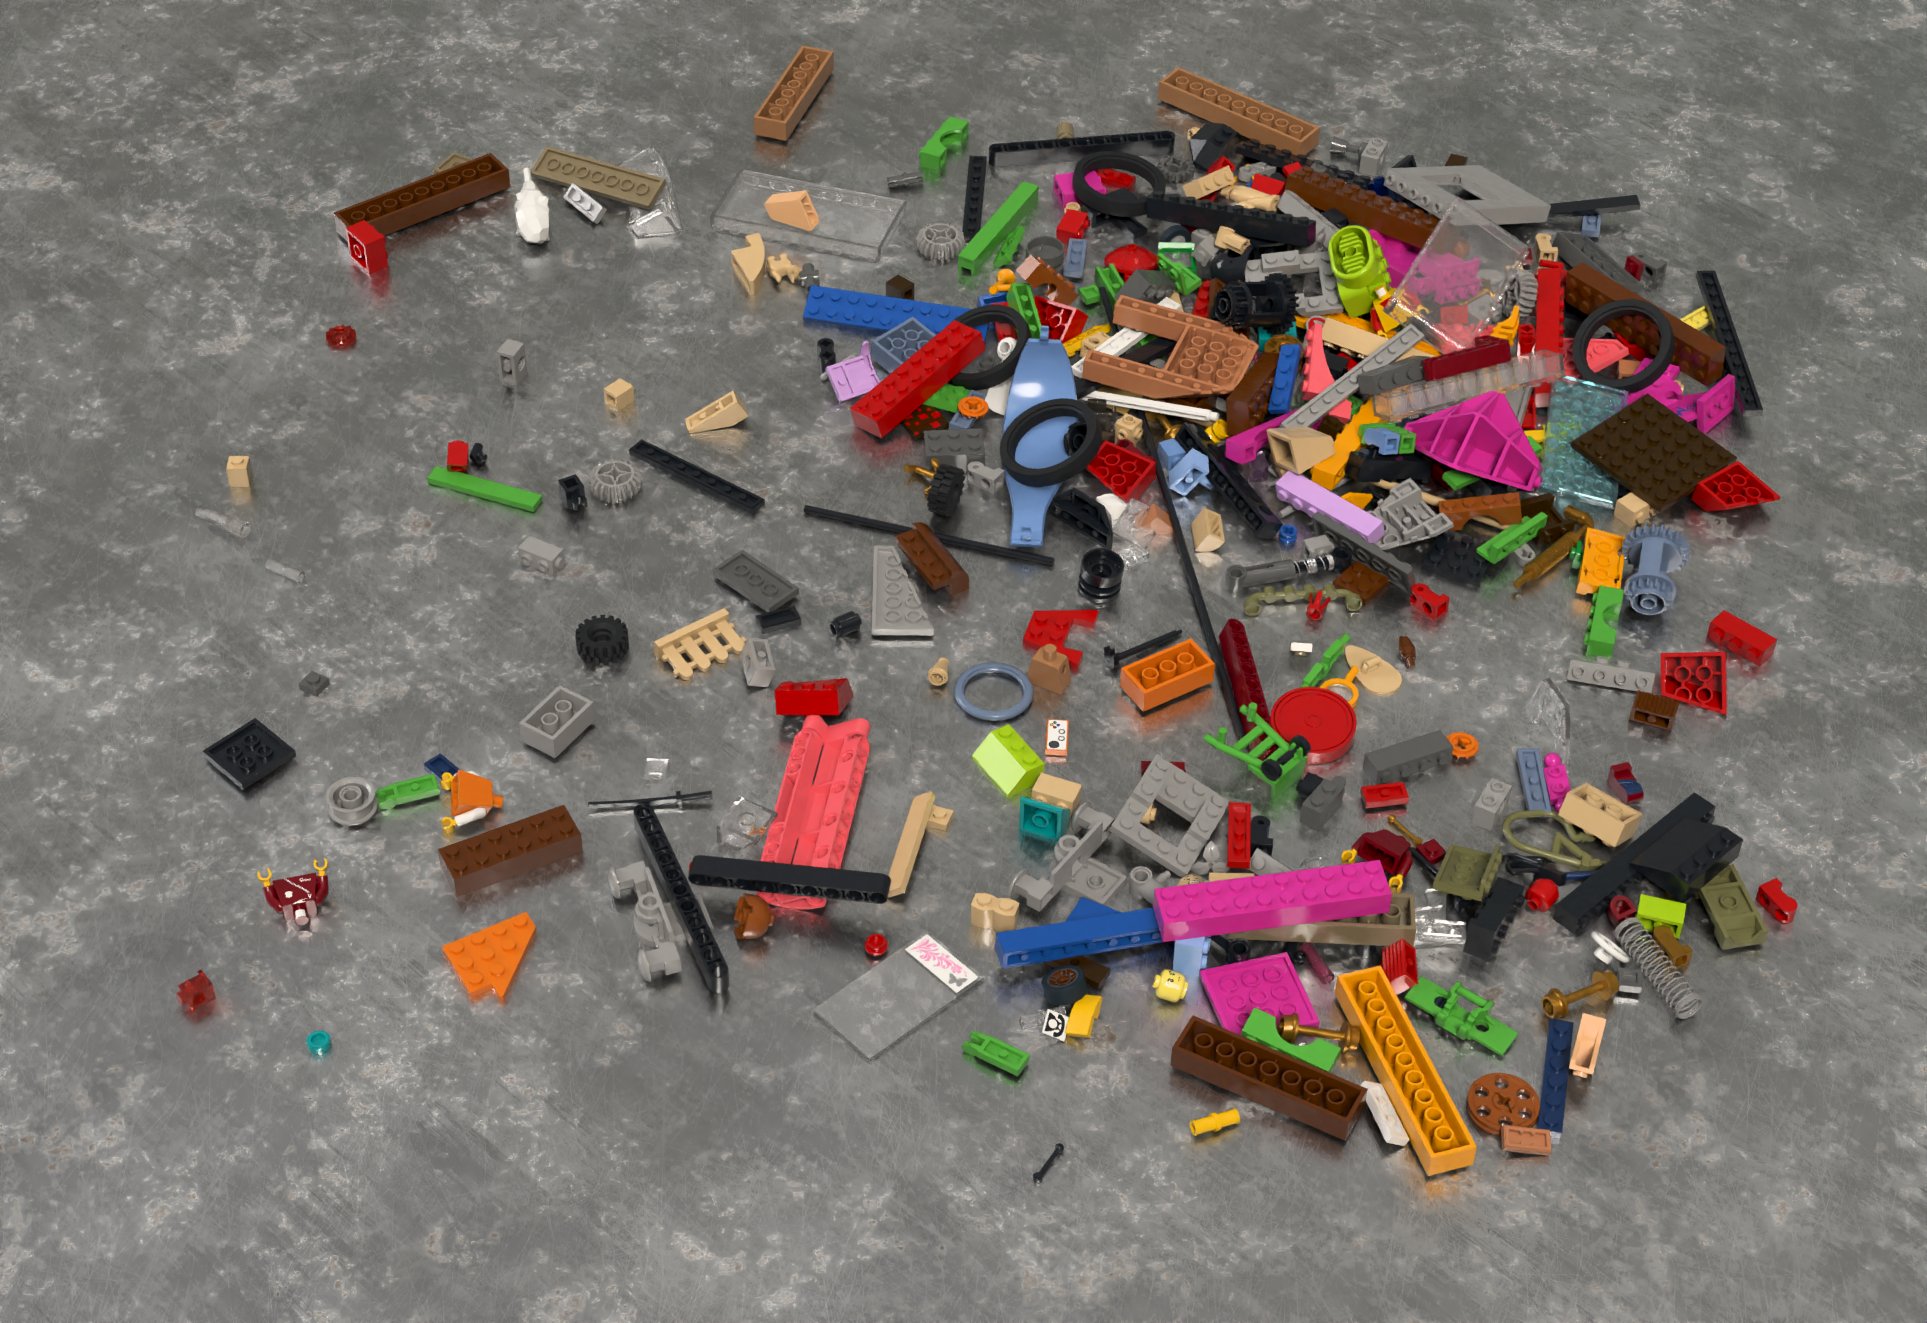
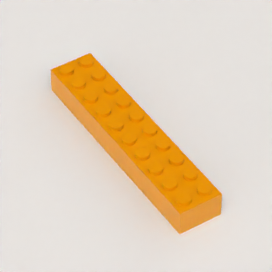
(1405, 1071)

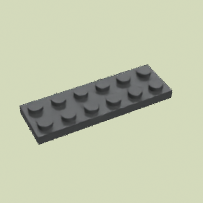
(1366, 553)

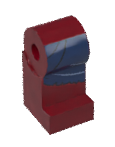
(1624, 783)

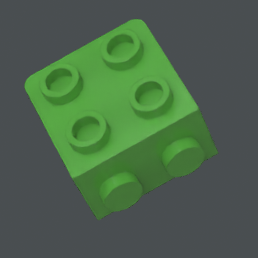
(1179, 274)

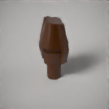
(1407, 651)

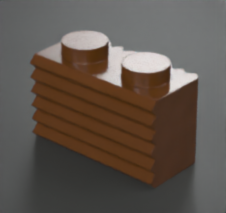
(1654, 710)

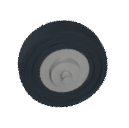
(1175, 234)

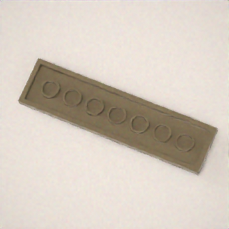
(598, 177)

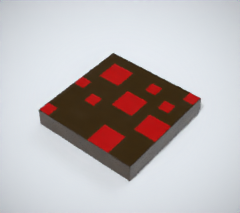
(924, 419)

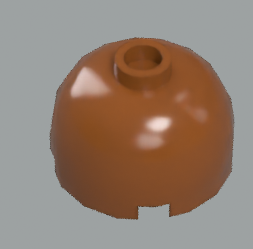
(752, 916)

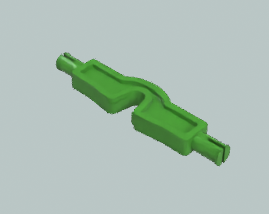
(1320, 670)

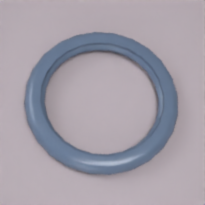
(1002, 715)

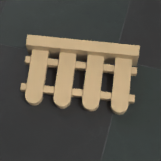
(691, 636)

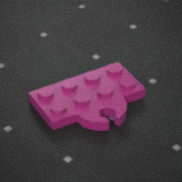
(1662, 388)

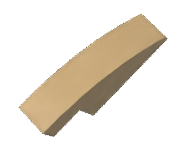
(750, 263)

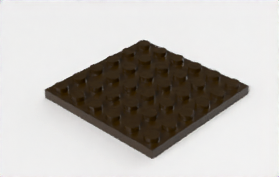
(1653, 452)

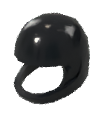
(1230, 269)

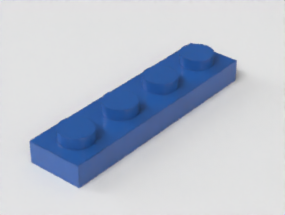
(1285, 379)

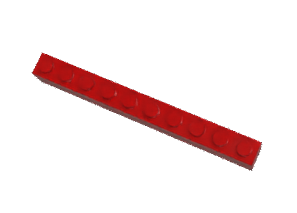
(1549, 321)

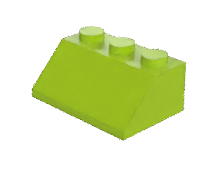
(1008, 761)

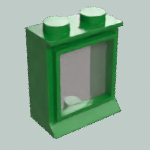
(1179, 252)

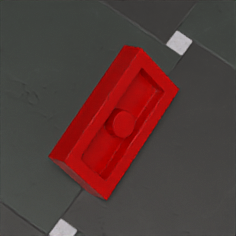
(1384, 795)

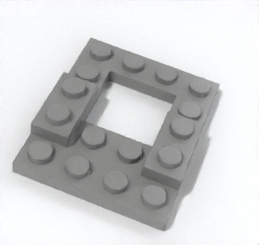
(1292, 263)
(1183, 796)

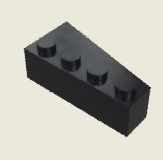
(1372, 466)
(1493, 919)

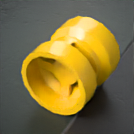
(1217, 431)

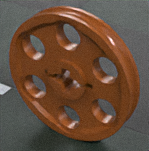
(1504, 1096)

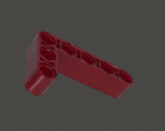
(1486, 353)

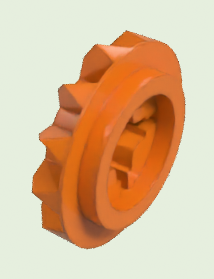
(973, 402)
(1465, 740)

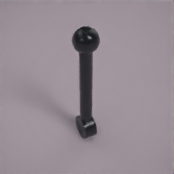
(1037, 1177)

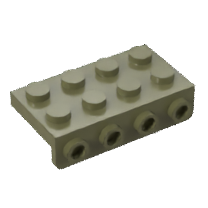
(1467, 872)

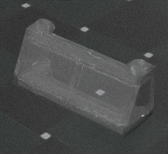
(664, 215)

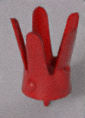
(1314, 609)

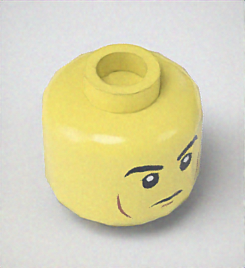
(1170, 985)

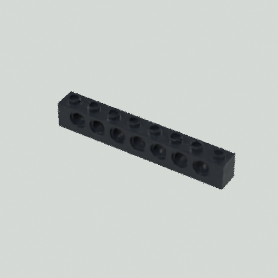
(1230, 483)

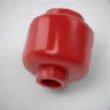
(1542, 895)

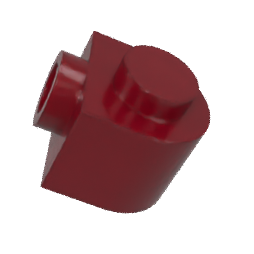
(1620, 909)

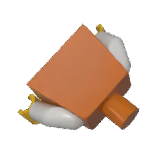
(470, 798)

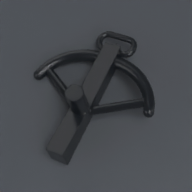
(1535, 865)

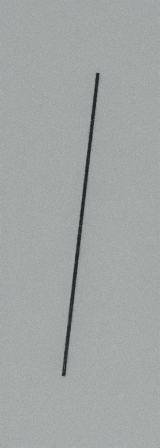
(1183, 549)

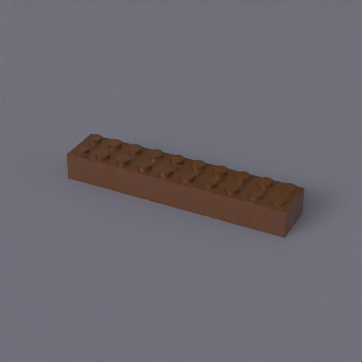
(427, 196)
(1362, 206)
(1694, 351)

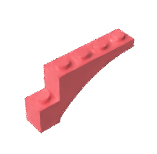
(1317, 373)

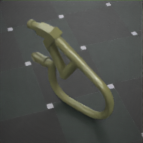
(1584, 862)

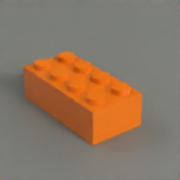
(1167, 674)

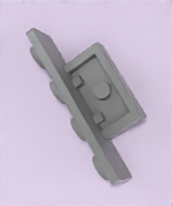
(1611, 674)

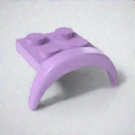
(854, 376)

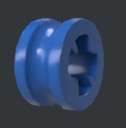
(1287, 534)

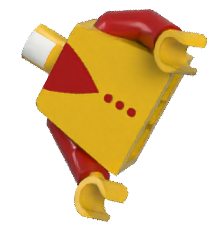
(1379, 319)

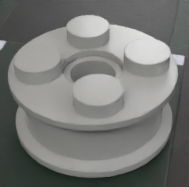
(351, 801)

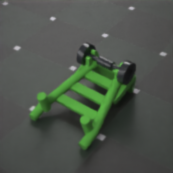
(1270, 770)

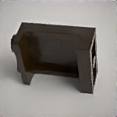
(1555, 524)

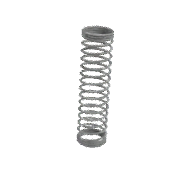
(1685, 999)

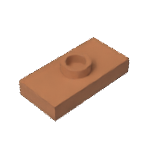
(1526, 1140)

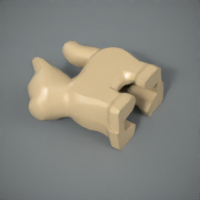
(781, 268)

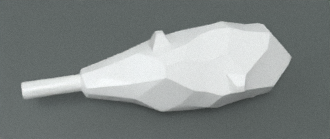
(532, 212)

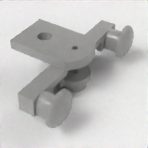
(1073, 867)
(654, 921)

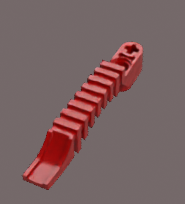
(1526, 344)

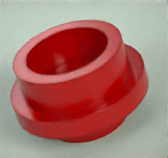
(876, 945)

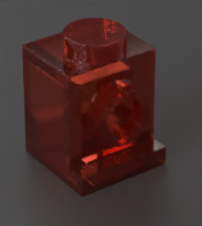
(196, 992)

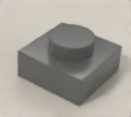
(314, 683)
(1630, 980)

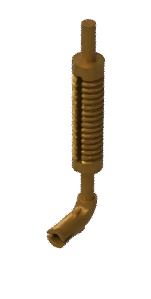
(1558, 549)

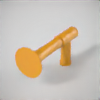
(1005, 278)

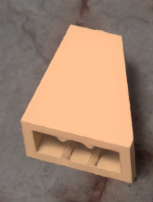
(793, 209)

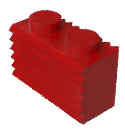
(1072, 226)
(1400, 965)

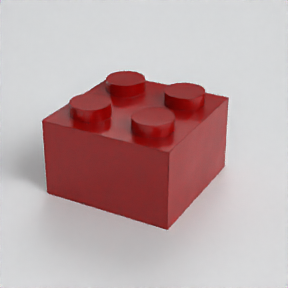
(367, 247)

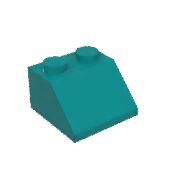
(1043, 818)

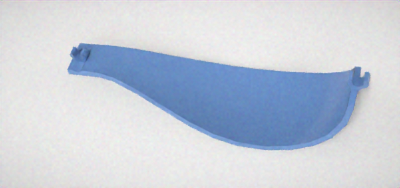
(1039, 376)

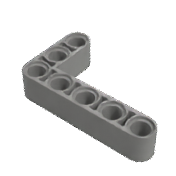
(1292, 204)

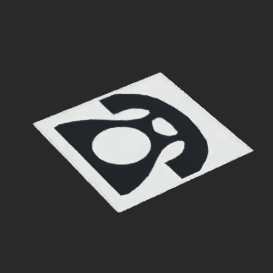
(1055, 1025)

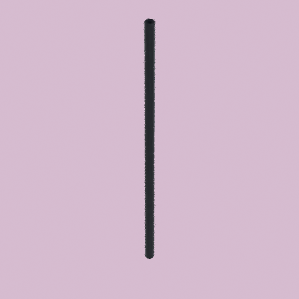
(942, 537)

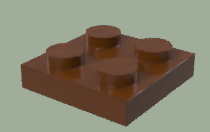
(1362, 581)

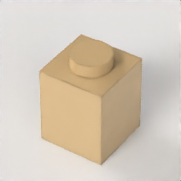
(619, 394)
(239, 471)

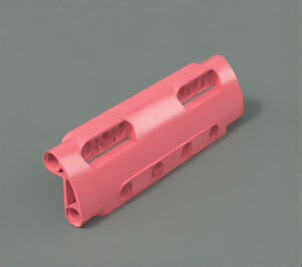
(817, 813)

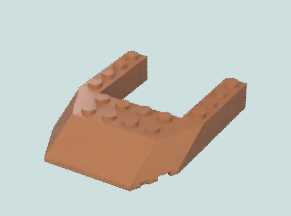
(1204, 363)

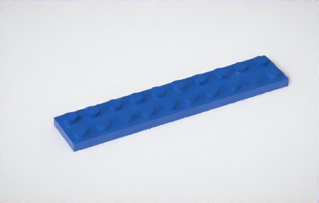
(877, 311)

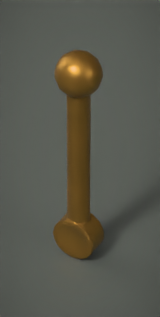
(1416, 840)

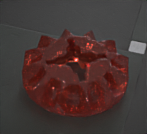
(340, 335)

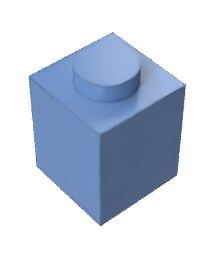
(1170, 453)

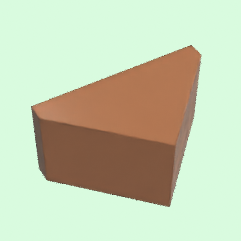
(1158, 520)

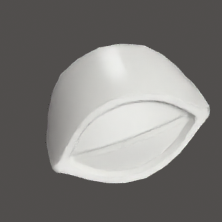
(1113, 504)

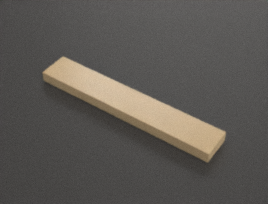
(910, 843)

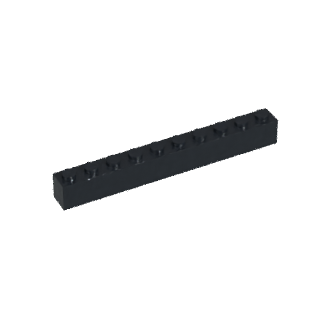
(1244, 221)
(1617, 876)

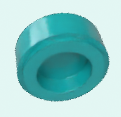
(318, 1042)

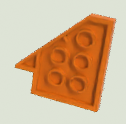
(491, 956)

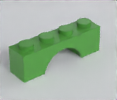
(935, 151)
(1601, 636)
(1262, 1029)

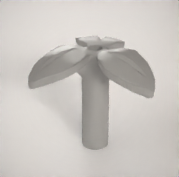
(1210, 854)

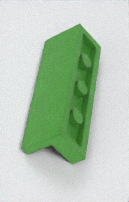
(1512, 538)

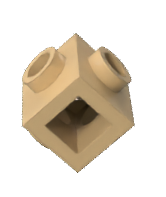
(1128, 428)

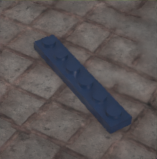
(1555, 1077)

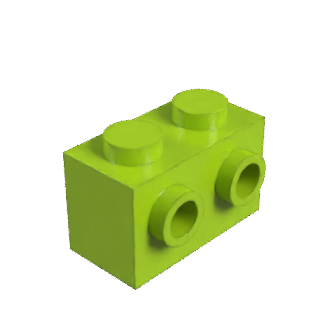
(1660, 912)

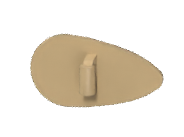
(1374, 673)

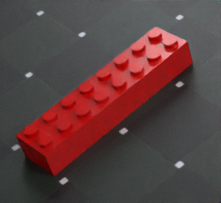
(917, 379)

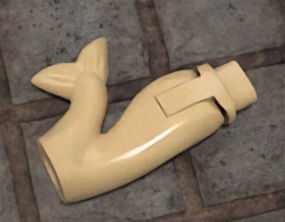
(1251, 198)

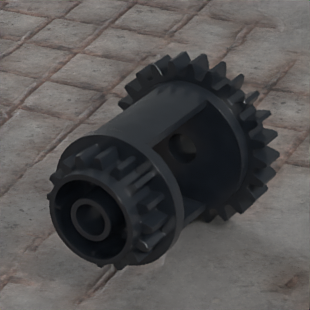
(1273, 304)

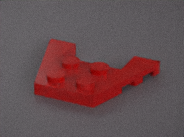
(1054, 628)

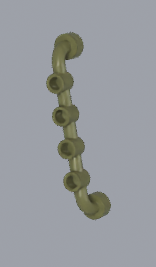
(1252, 605)

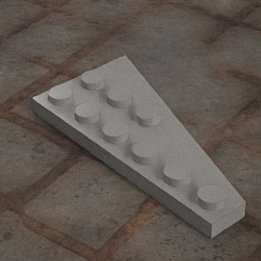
(894, 599)

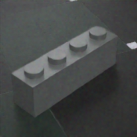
(1392, 375)
(1407, 757)

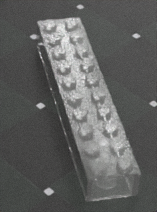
(1429, 396)

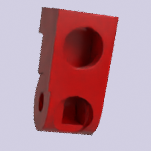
(1428, 601)
(1776, 901)

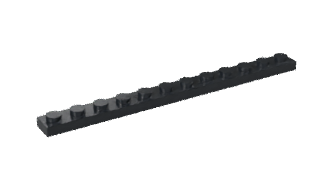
(1727, 336)

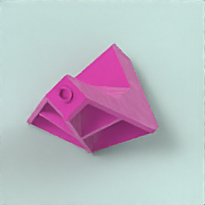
(1480, 440)

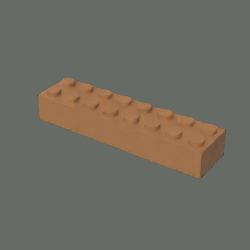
(793, 93)

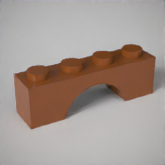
(1036, 274)
(1503, 507)

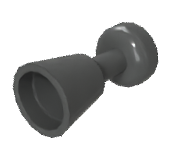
(1341, 147)

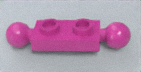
(1556, 780)

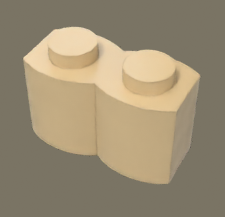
(994, 912)

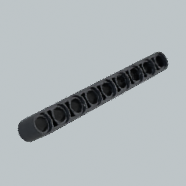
(789, 879)

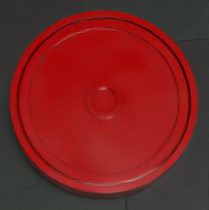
(1319, 717)

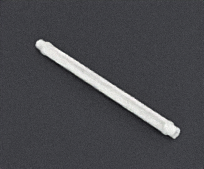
(1154, 406)

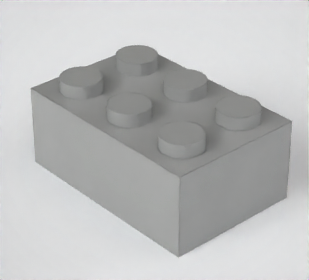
(557, 721)

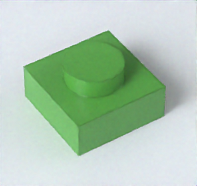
(1089, 294)

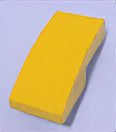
(1083, 1016)

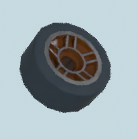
(1064, 985)

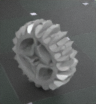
(940, 241)
(1521, 293)
(615, 481)

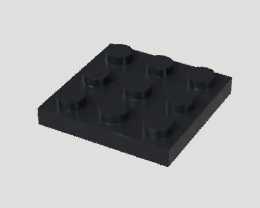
(1456, 558)
(249, 753)

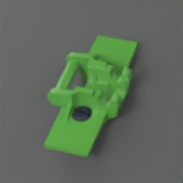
(1458, 1021)

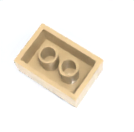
(1600, 815)

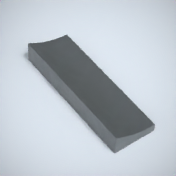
(1580, 248)

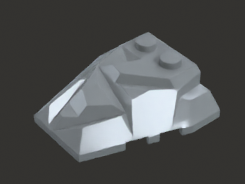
(1408, 517)

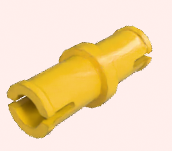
(1214, 1121)

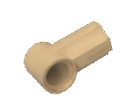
(1228, 239)

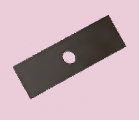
(1093, 971)

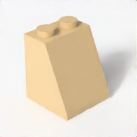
(1299, 447)

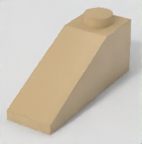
(719, 414)

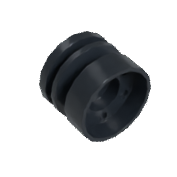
(1100, 575)

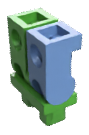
(1388, 438)

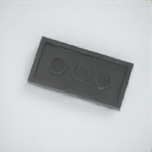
(755, 581)

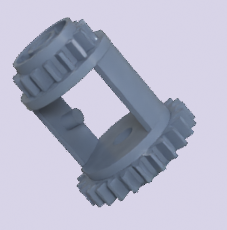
(1654, 554)

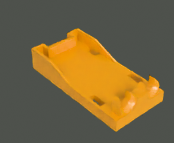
(1600, 561)

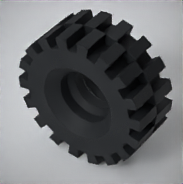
(945, 490)
(602, 630)

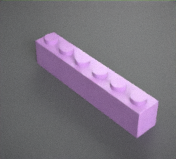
(1313, 498)

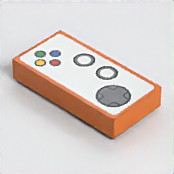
(1057, 737)

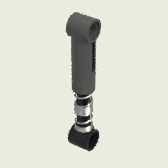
(1241, 577)

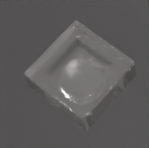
(656, 769)

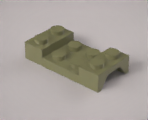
(1732, 911)

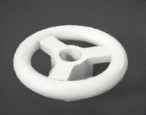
(1608, 949)

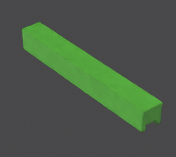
(998, 227)
(1113, 283)

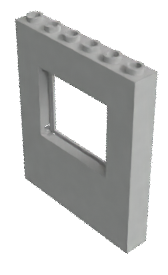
(1500, 198)

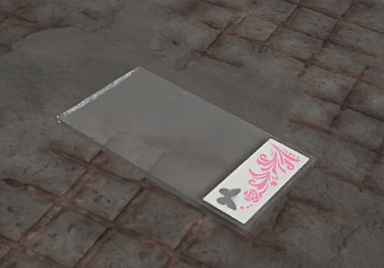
(898, 995)

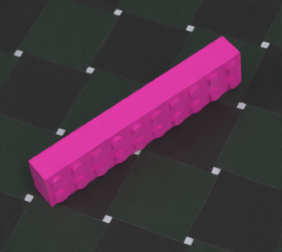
(1271, 900)

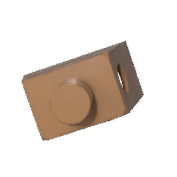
(1050, 669)

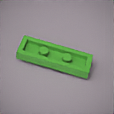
(1009, 247)

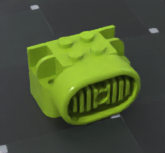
(1357, 268)

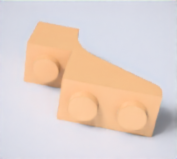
(1587, 1045)

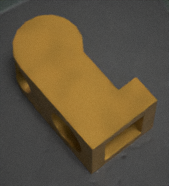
(1676, 953)

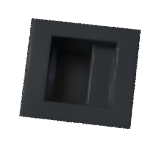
(1259, 835)

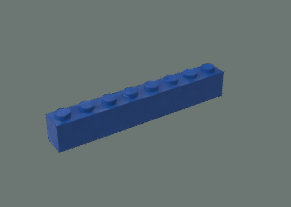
(1077, 938)

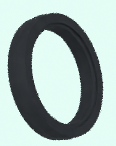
(1121, 161)
(1611, 311)
(1007, 367)
(1065, 469)

